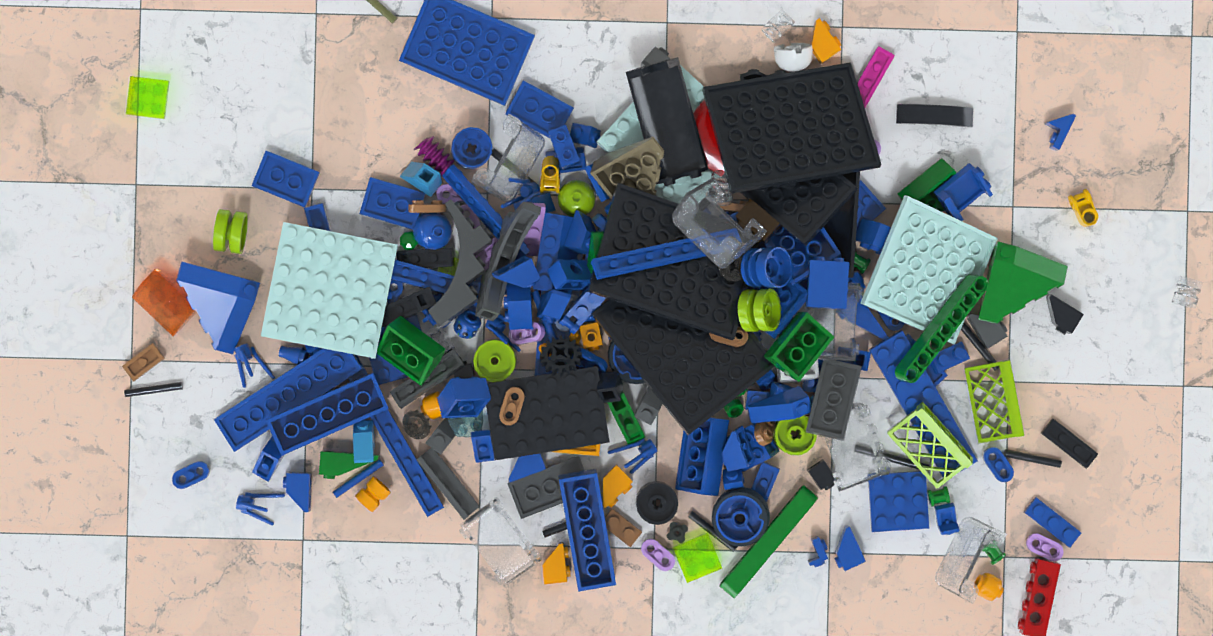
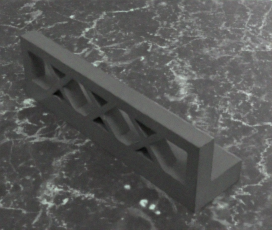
(410, 390)
(448, 483)

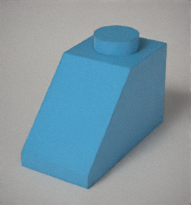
(363, 441)

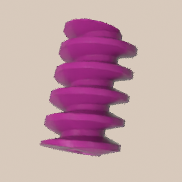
(434, 155)

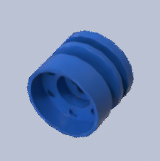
(474, 137)
(766, 267)

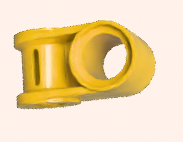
(550, 177)
(1083, 207)

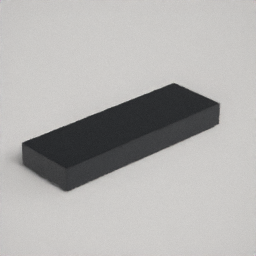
(427, 257)
(1069, 443)

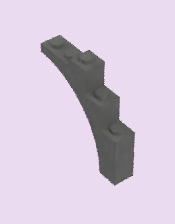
(512, 234)
(472, 242)

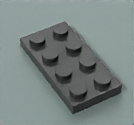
(833, 399)
(542, 488)

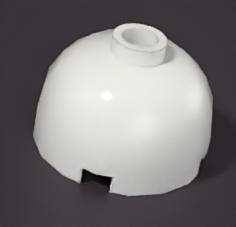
(793, 57)

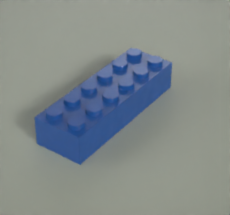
(327, 414)
(587, 530)

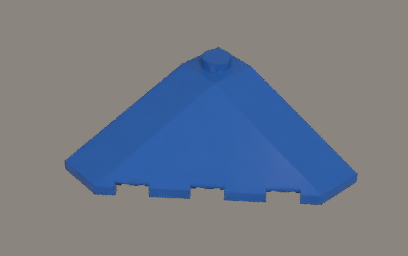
(220, 301)

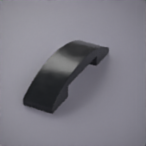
(934, 115)
(409, 305)

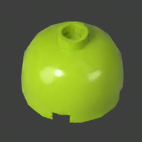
(576, 196)

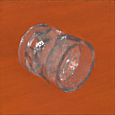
(720, 177)
(1187, 292)

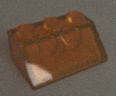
(164, 302)

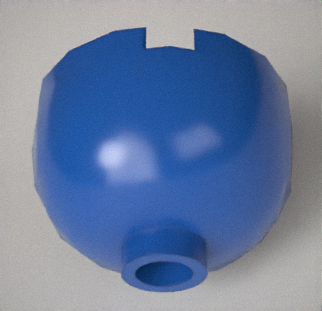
(432, 230)

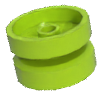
(230, 231)
(759, 310)
(486, 368)
(793, 445)

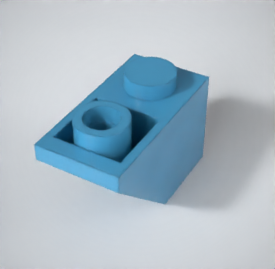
(422, 177)

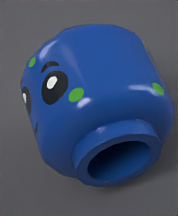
(467, 324)

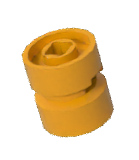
(373, 493)

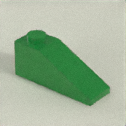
(626, 421)
(338, 463)

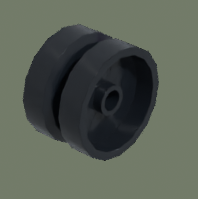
(656, 514)

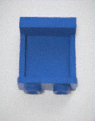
(962, 190)
(827, 283)

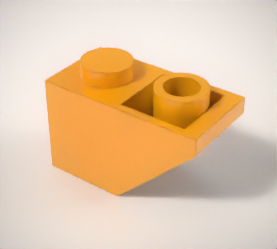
(822, 42)
(614, 484)
(555, 566)

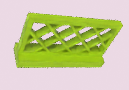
(1011, 401)
(945, 439)

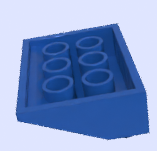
(800, 254)

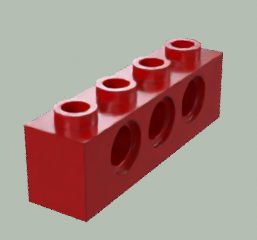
(1043, 608)

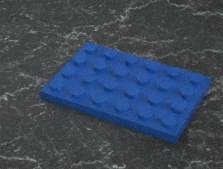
(467, 48)

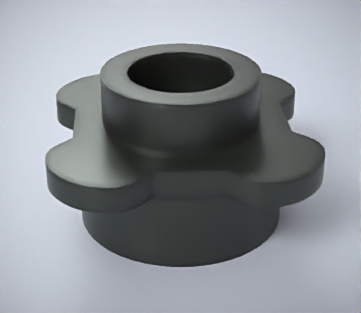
(676, 527)

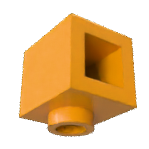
(591, 336)

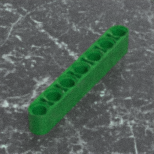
(935, 334)
(769, 542)

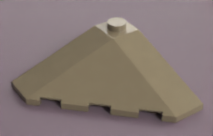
(631, 165)

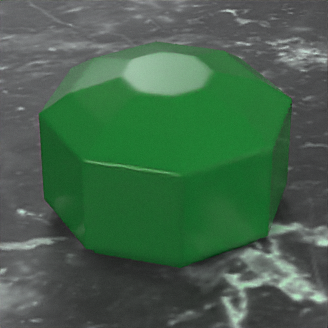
(407, 241)
(734, 408)

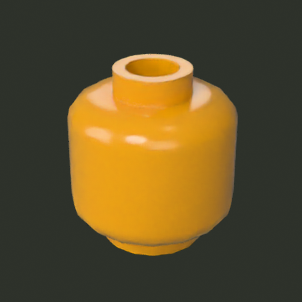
(430, 405)
(989, 586)

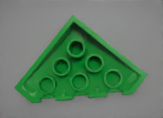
(1016, 279)

